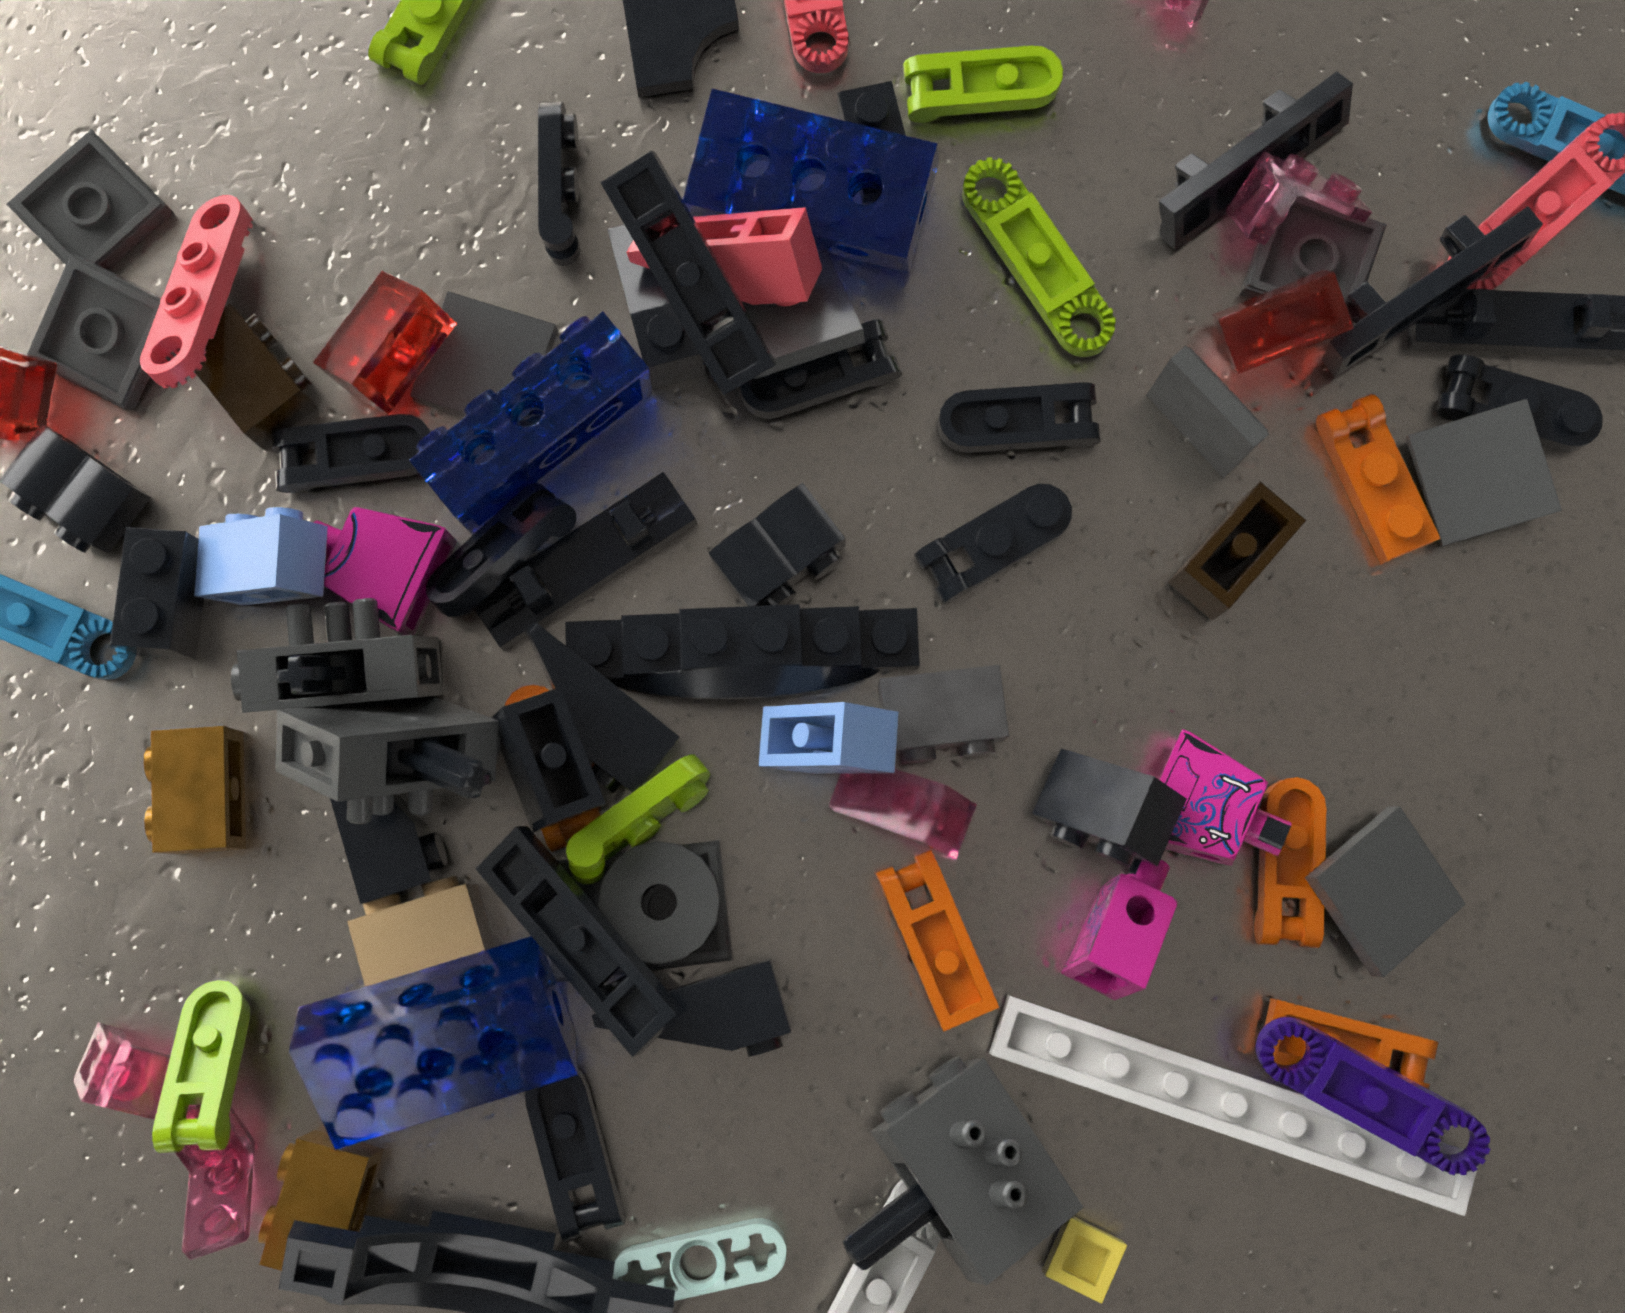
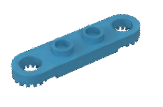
(1553, 125)
(56, 630)

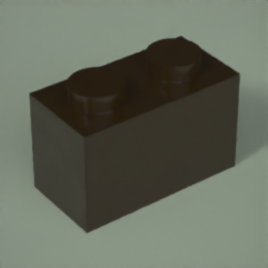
(251, 380)
(1237, 551)

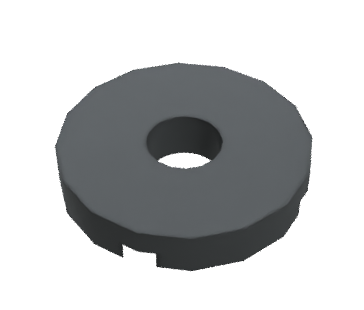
(695, 893)

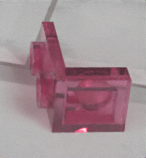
(1275, 185)
(906, 806)
(120, 1074)
(218, 1191)

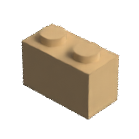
(421, 932)

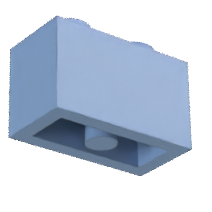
(261, 558)
(829, 738)

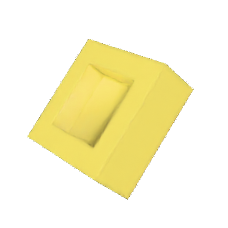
(1084, 1258)

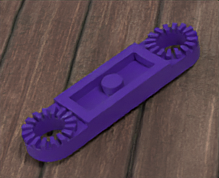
(1373, 1096)

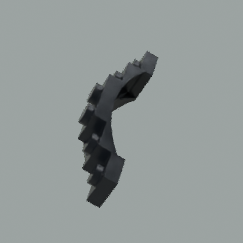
(747, 649)
(457, 1267)

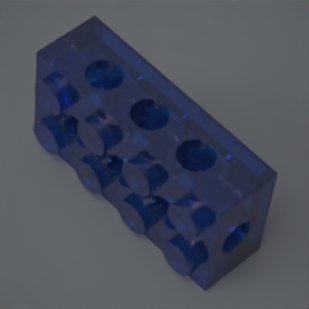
(804, 143)
(526, 455)
(434, 1042)

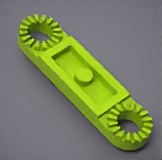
(1038, 257)

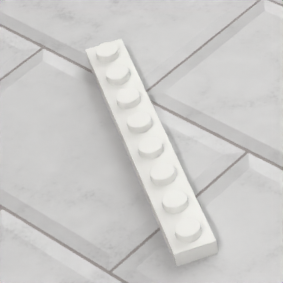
(1218, 1101)

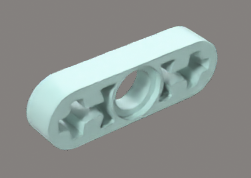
(747, 1269)

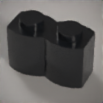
(73, 490)
(779, 549)

